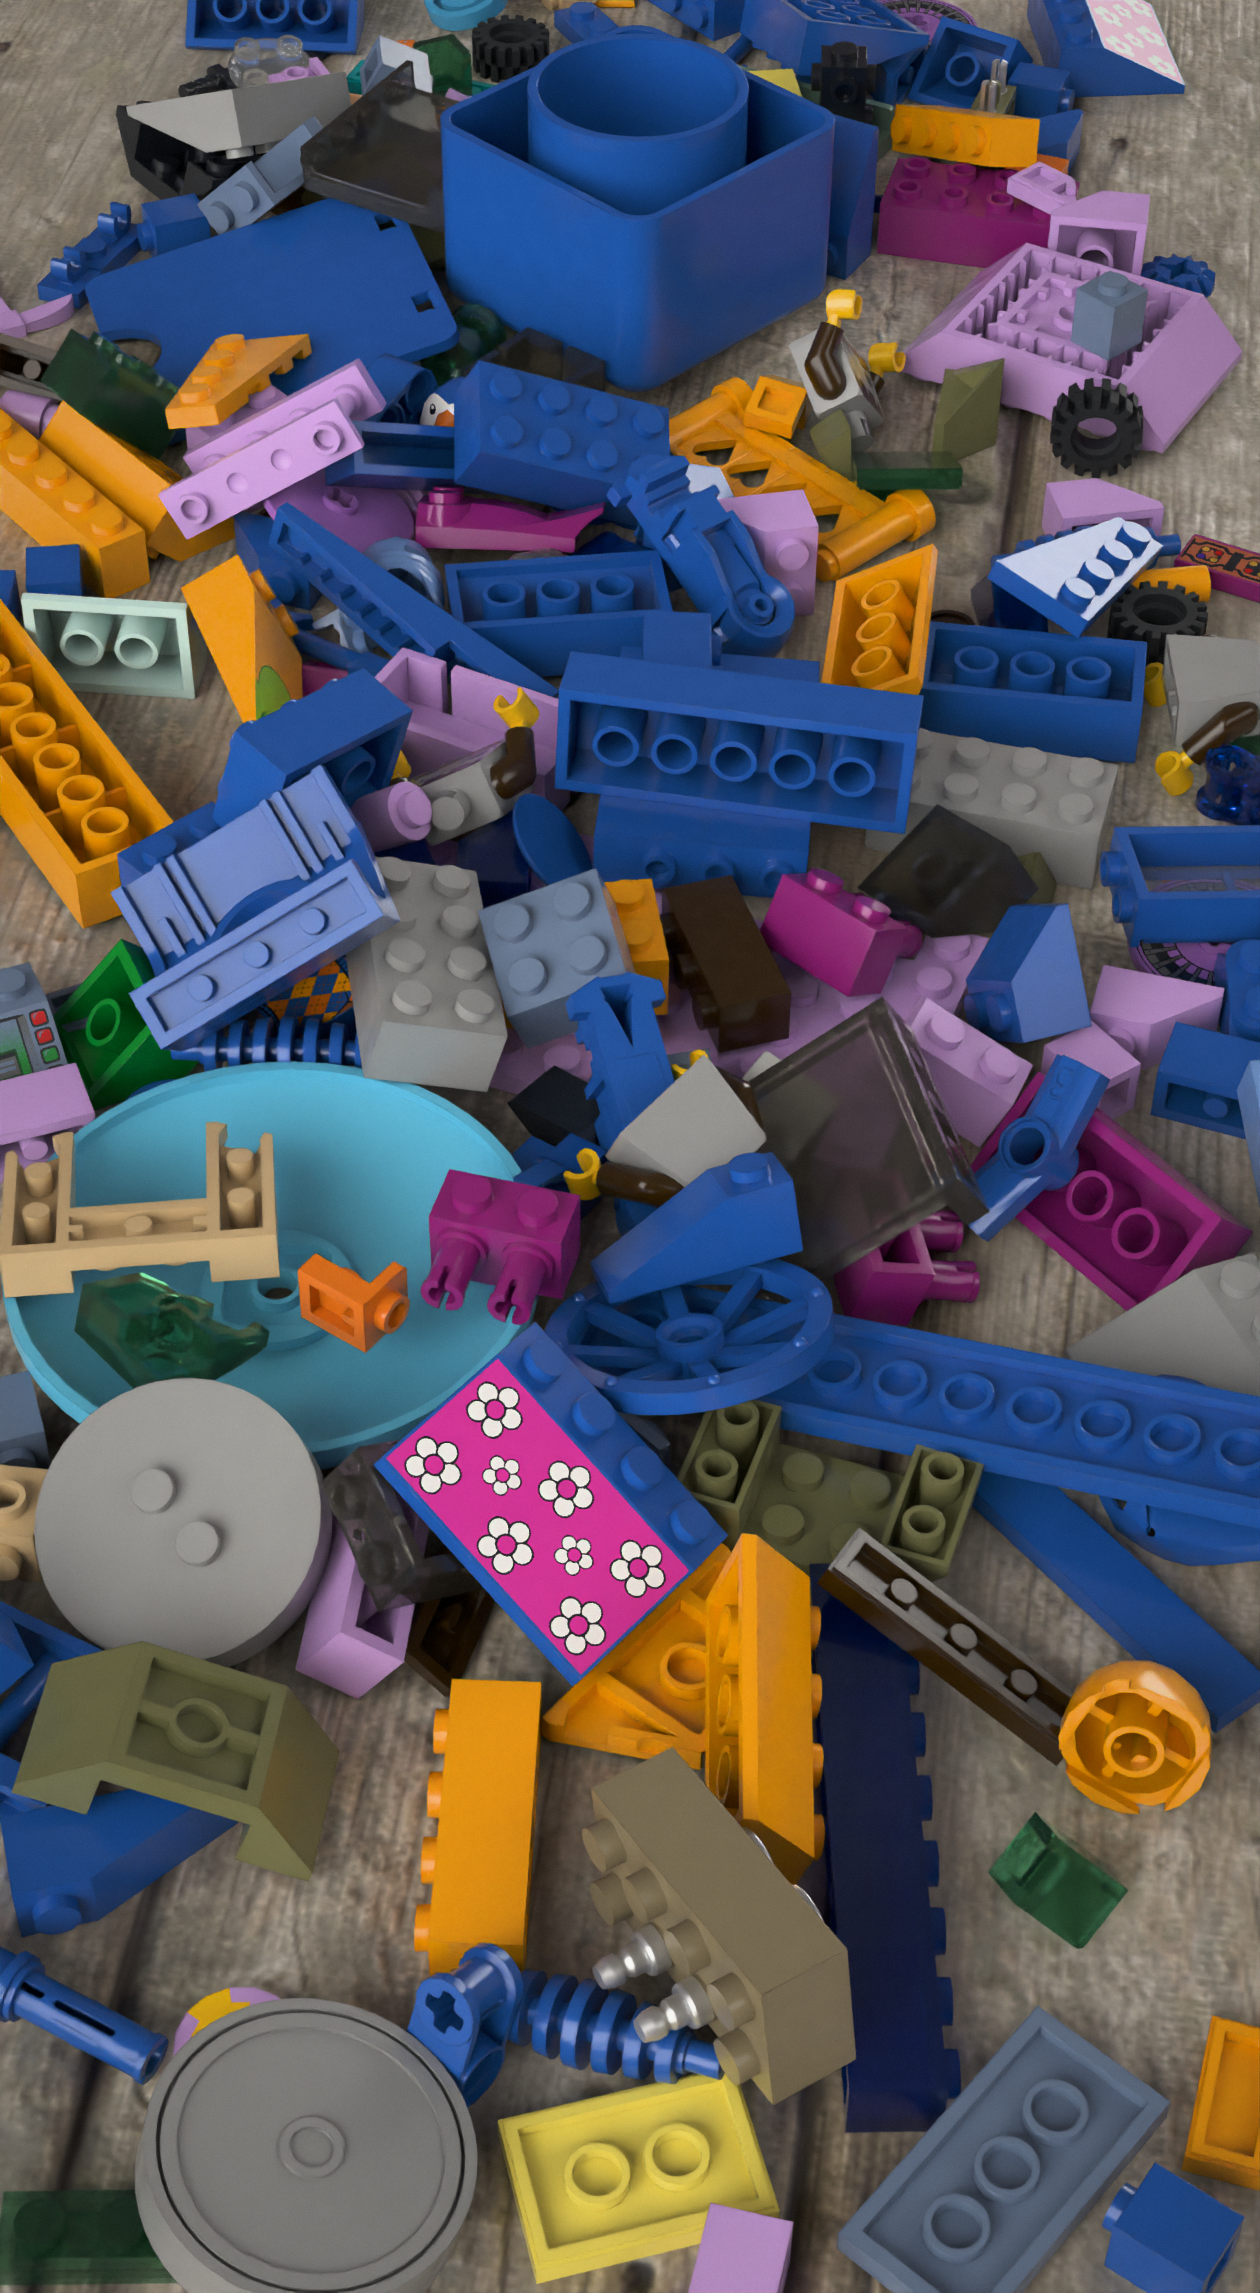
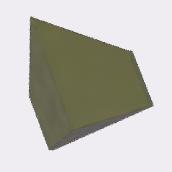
(968, 409)

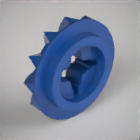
(1181, 273)

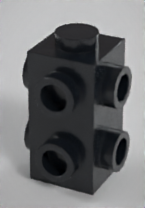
(844, 80)

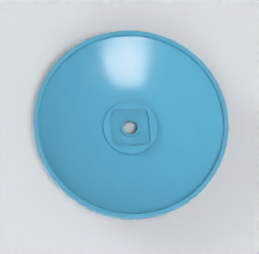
(352, 1184)

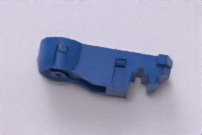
(708, 555)
(626, 1061)

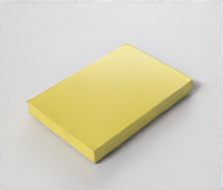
(631, 2172)

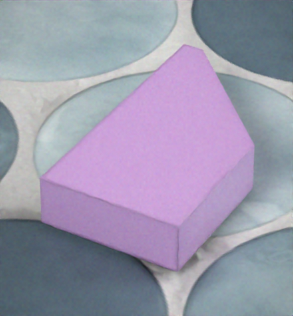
(1042, 187)

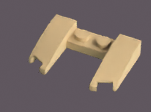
(51, 1238)

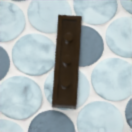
(950, 1641)

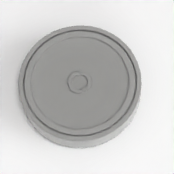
(184, 1522)
(305, 2155)

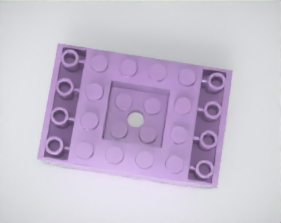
(1026, 314)

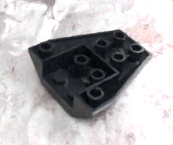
(170, 165)

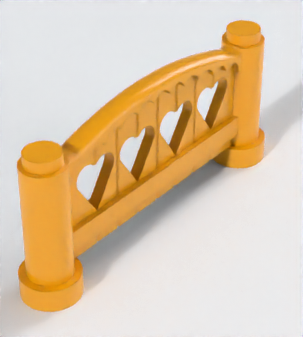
(864, 521)

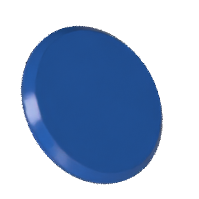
(548, 840)

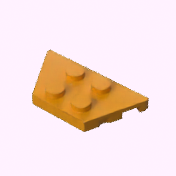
(650, 1684)

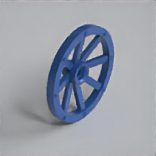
(685, 1355)

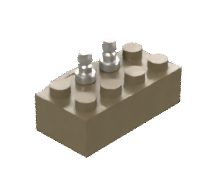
(723, 1927)

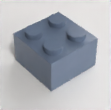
(551, 947)

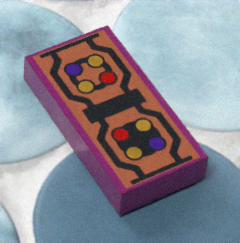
(1229, 566)

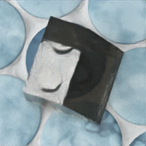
(950, 878)

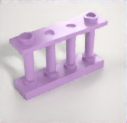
(273, 449)

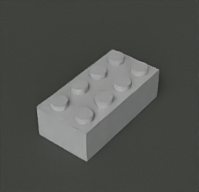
(1019, 797)
(428, 984)

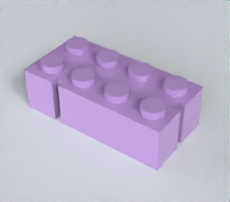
(440, 738)

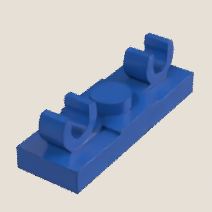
(102, 251)

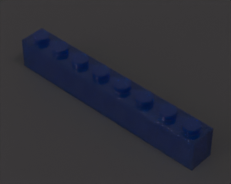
(882, 1874)

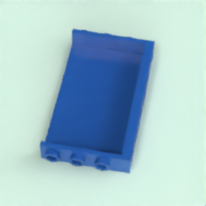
(695, 843)

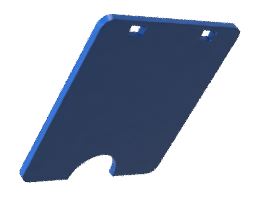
(291, 274)

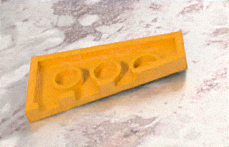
(231, 373)

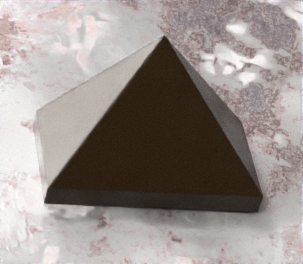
(446, 1634)

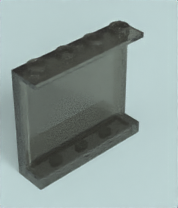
(384, 152)
(862, 1140)

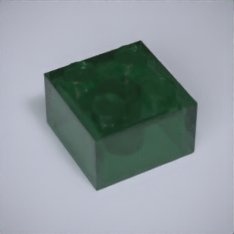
(113, 390)

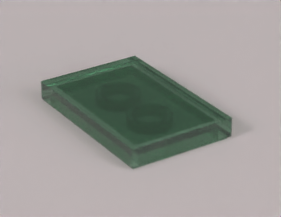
(906, 470)

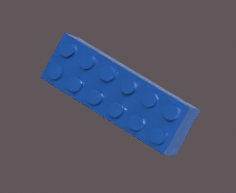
(737, 742)

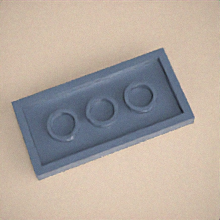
(1006, 2168)

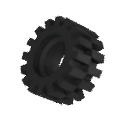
(508, 46)
(1096, 403)
(1153, 614)

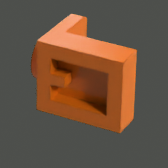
(350, 1306)

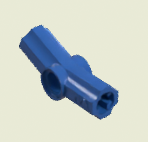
(1053, 1120)

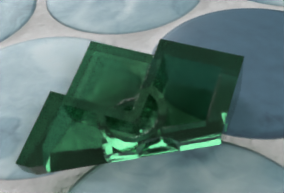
(160, 1334)

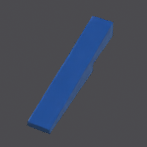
(386, 606)

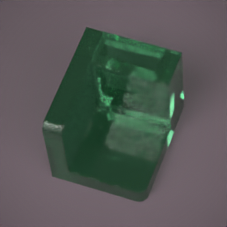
(448, 64)
(1057, 1881)

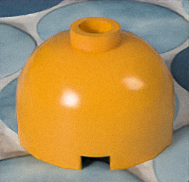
(1136, 1737)

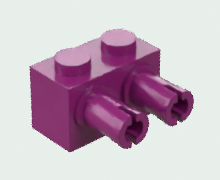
(836, 933)
(502, 1237)
(900, 1274)

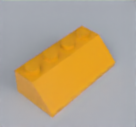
(129, 481)
(882, 625)
(764, 1702)

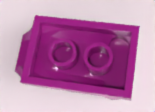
(464, 522)

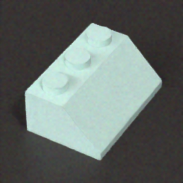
(118, 644)

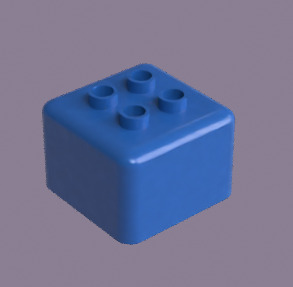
(637, 202)

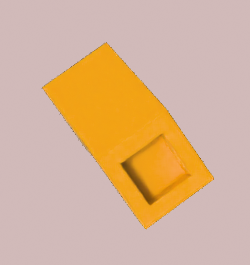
(778, 406)

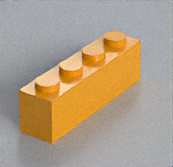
(965, 135)
(485, 1822)

